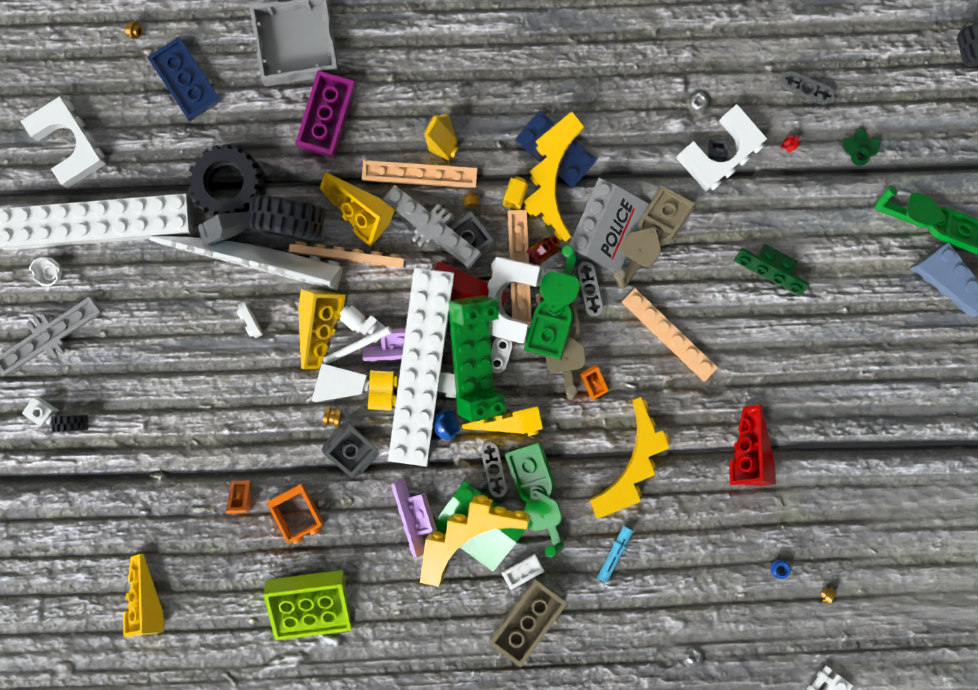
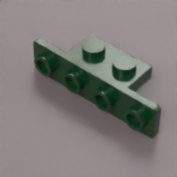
(774, 267)

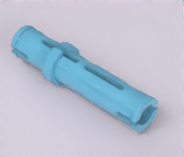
(615, 553)

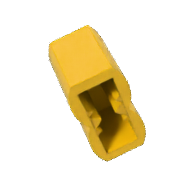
(515, 193)
(381, 390)

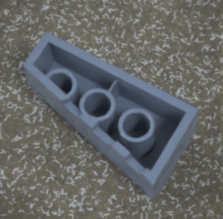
(951, 277)

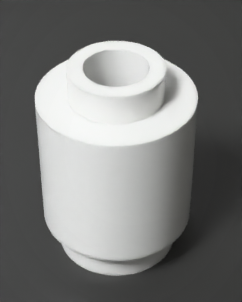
(352, 318)

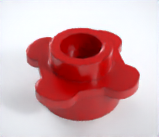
(791, 143)

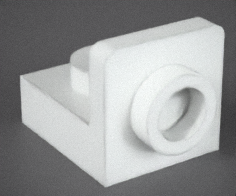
(371, 326)

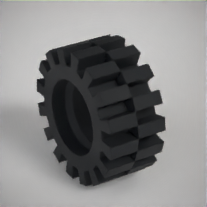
(69, 423)

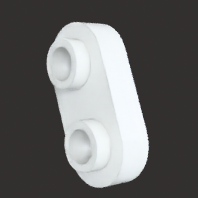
(252, 327)
(500, 354)

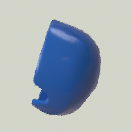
(446, 424)

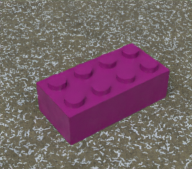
(326, 114)

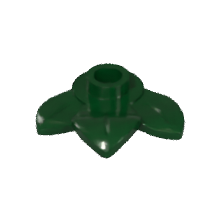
(861, 145)

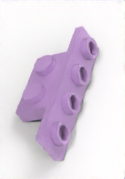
(391, 347)
(415, 516)

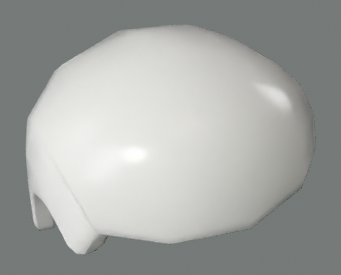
(45, 271)

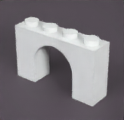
(746, 138)
(85, 157)
(505, 272)

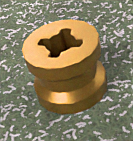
(332, 417)

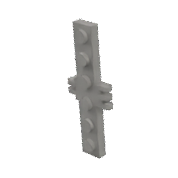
(432, 226)
(48, 335)

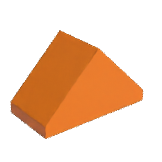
(593, 382)
(239, 497)

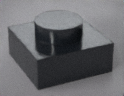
(717, 149)

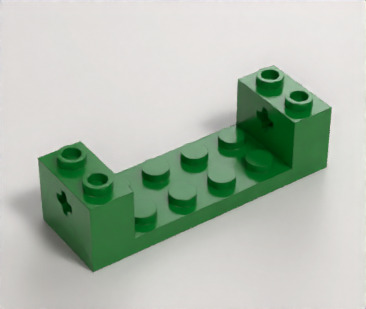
(473, 357)

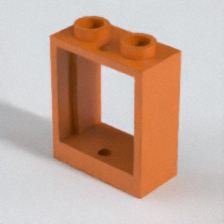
(273, 506)

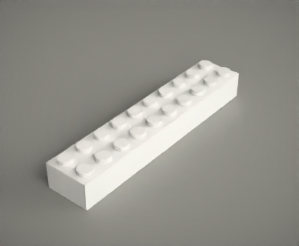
(96, 221)
(420, 366)

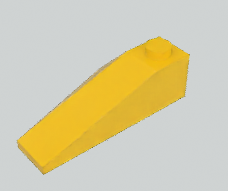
(441, 137)
(363, 210)
(317, 320)
(520, 421)
(144, 607)

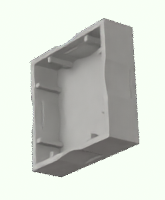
(294, 40)

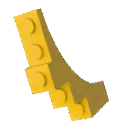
(544, 200)
(648, 442)
(460, 529)

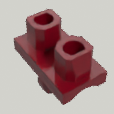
(543, 250)

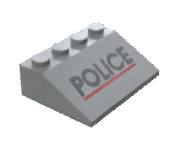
(606, 223)

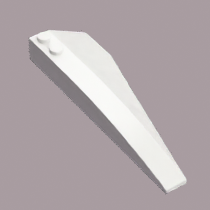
(264, 259)

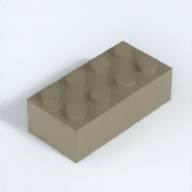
(527, 621)

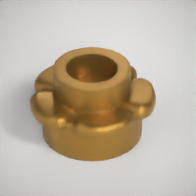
(133, 30)
(470, 200)
(828, 594)

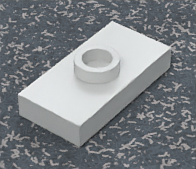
(522, 571)

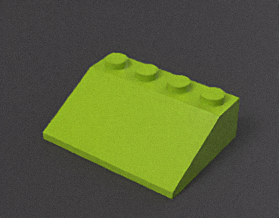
(307, 605)

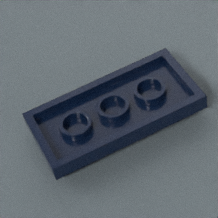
(184, 79)
(576, 159)

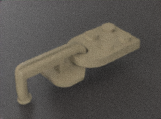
(665, 216)
(573, 355)

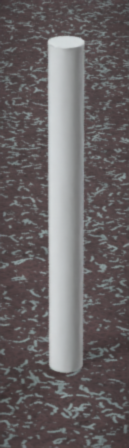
(357, 345)

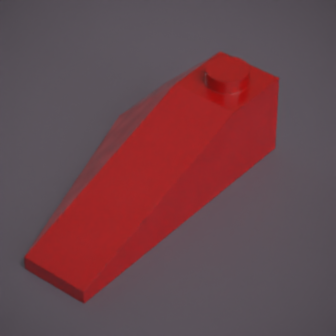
(466, 285)
(753, 455)

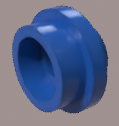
(786, 569)

